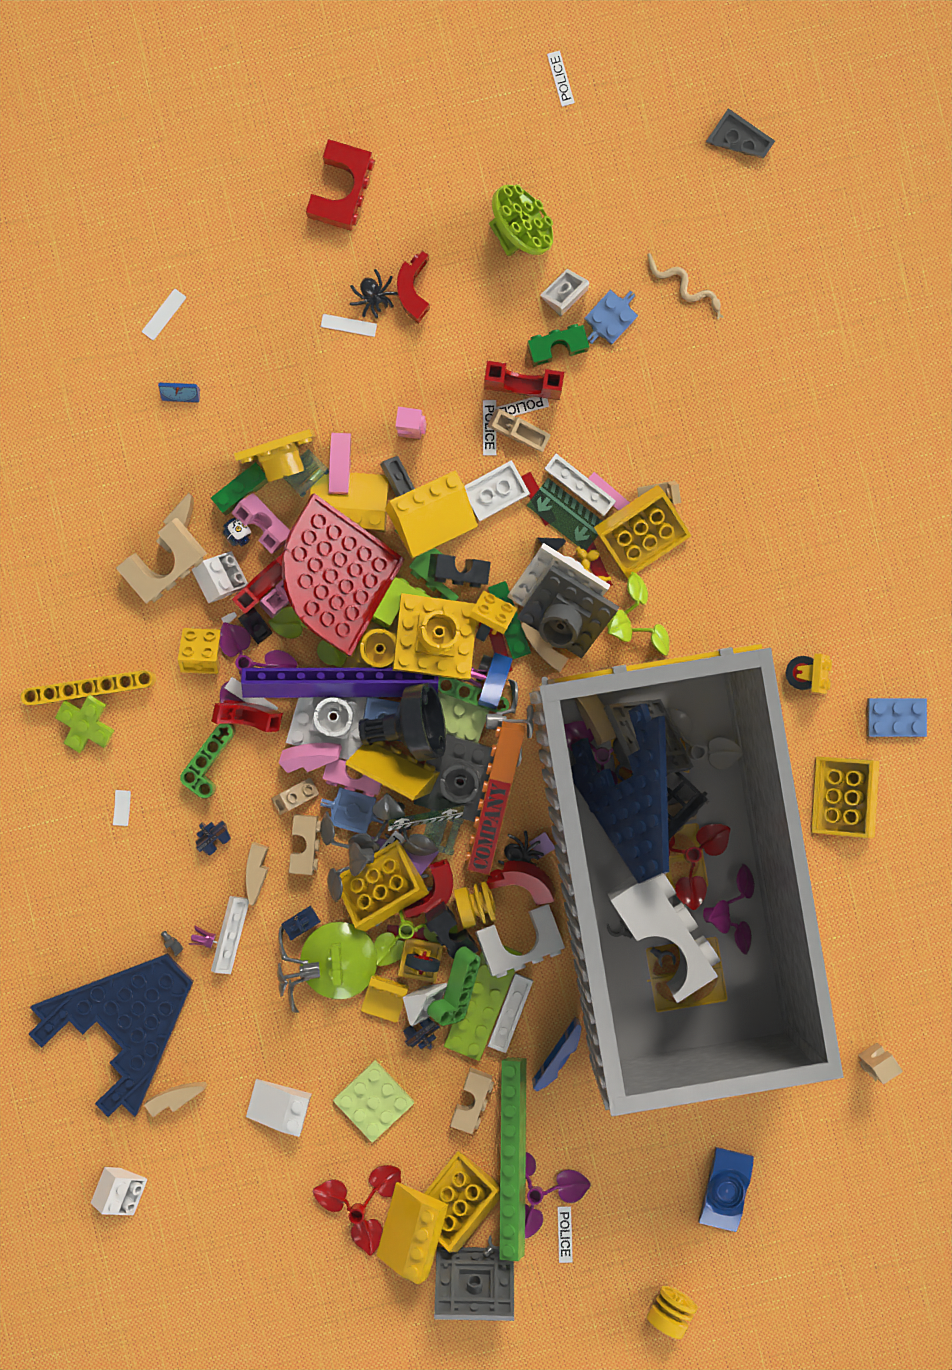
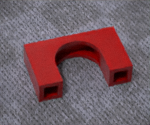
(343, 212)
(543, 386)
(259, 585)

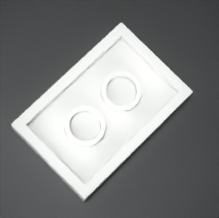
(496, 491)

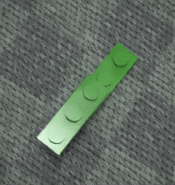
(420, 569)

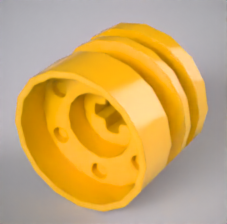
(475, 904)
(672, 1312)

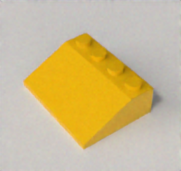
(364, 502)
(432, 514)
(642, 531)
(394, 769)
(845, 797)
(382, 887)
(470, 1199)
(411, 1233)

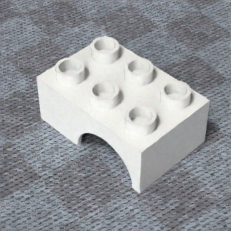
(650, 914)

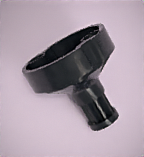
(416, 723)

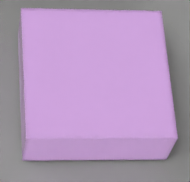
(545, 845)

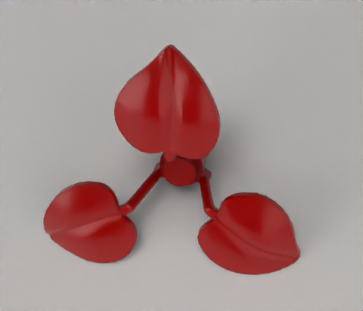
(714, 841)
(332, 1197)

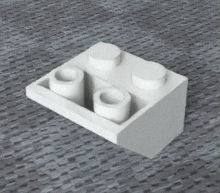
(219, 577)
(118, 1191)

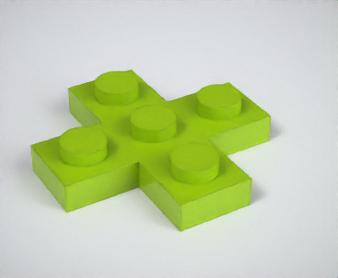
(84, 724)

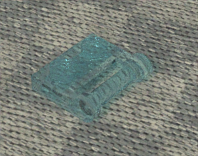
(310, 464)
(436, 830)

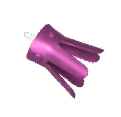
(478, 675)
(201, 940)

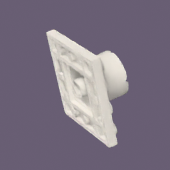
(541, 565)
(313, 723)

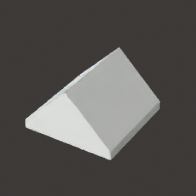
(565, 291)
(419, 1001)

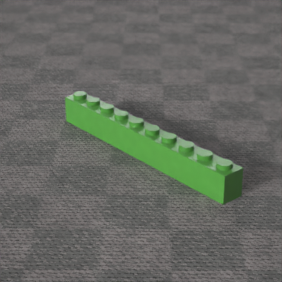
(513, 1158)

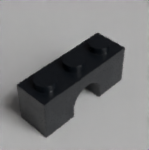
(443, 568)
(440, 921)

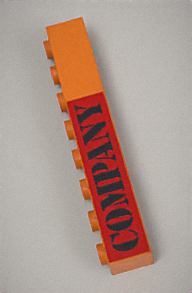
(496, 797)

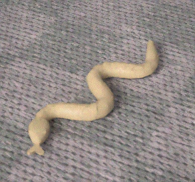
(715, 303)

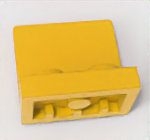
(199, 651)
(384, 998)

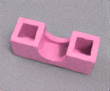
(410, 423)
(254, 511)
(337, 773)

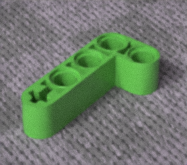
(472, 698)
(210, 757)
(458, 990)

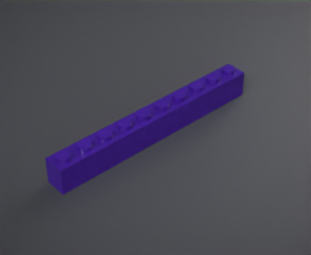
(329, 682)

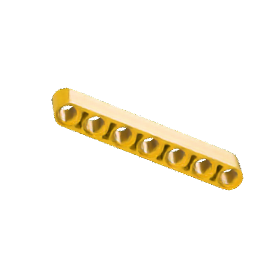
(79, 687)

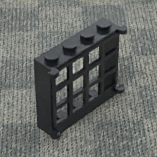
(689, 810)

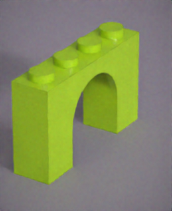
(390, 603)

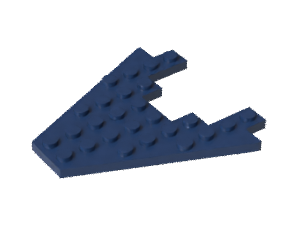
(636, 808)
(135, 1009)

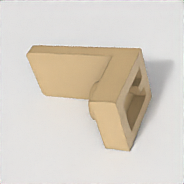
(670, 488)
(295, 796)

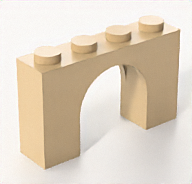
(186, 553)

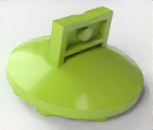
(520, 222)
(344, 958)

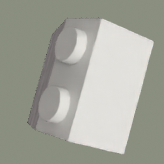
(279, 1107)

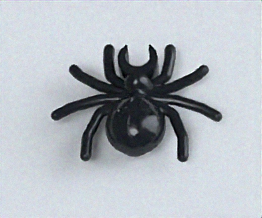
(373, 294)
(520, 853)

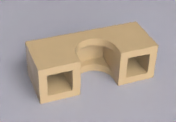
(307, 827)
(879, 1064)
(467, 1117)

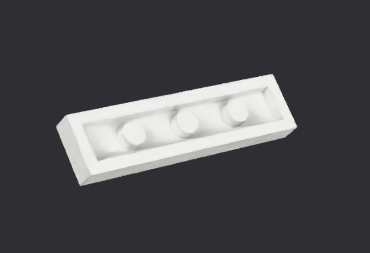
(580, 485)
(230, 935)
(510, 1013)

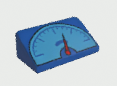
(179, 392)

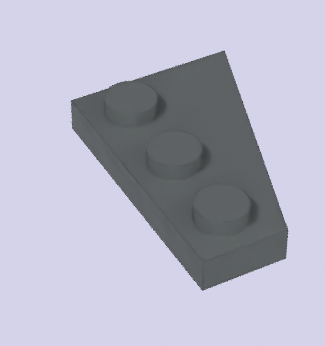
(740, 136)

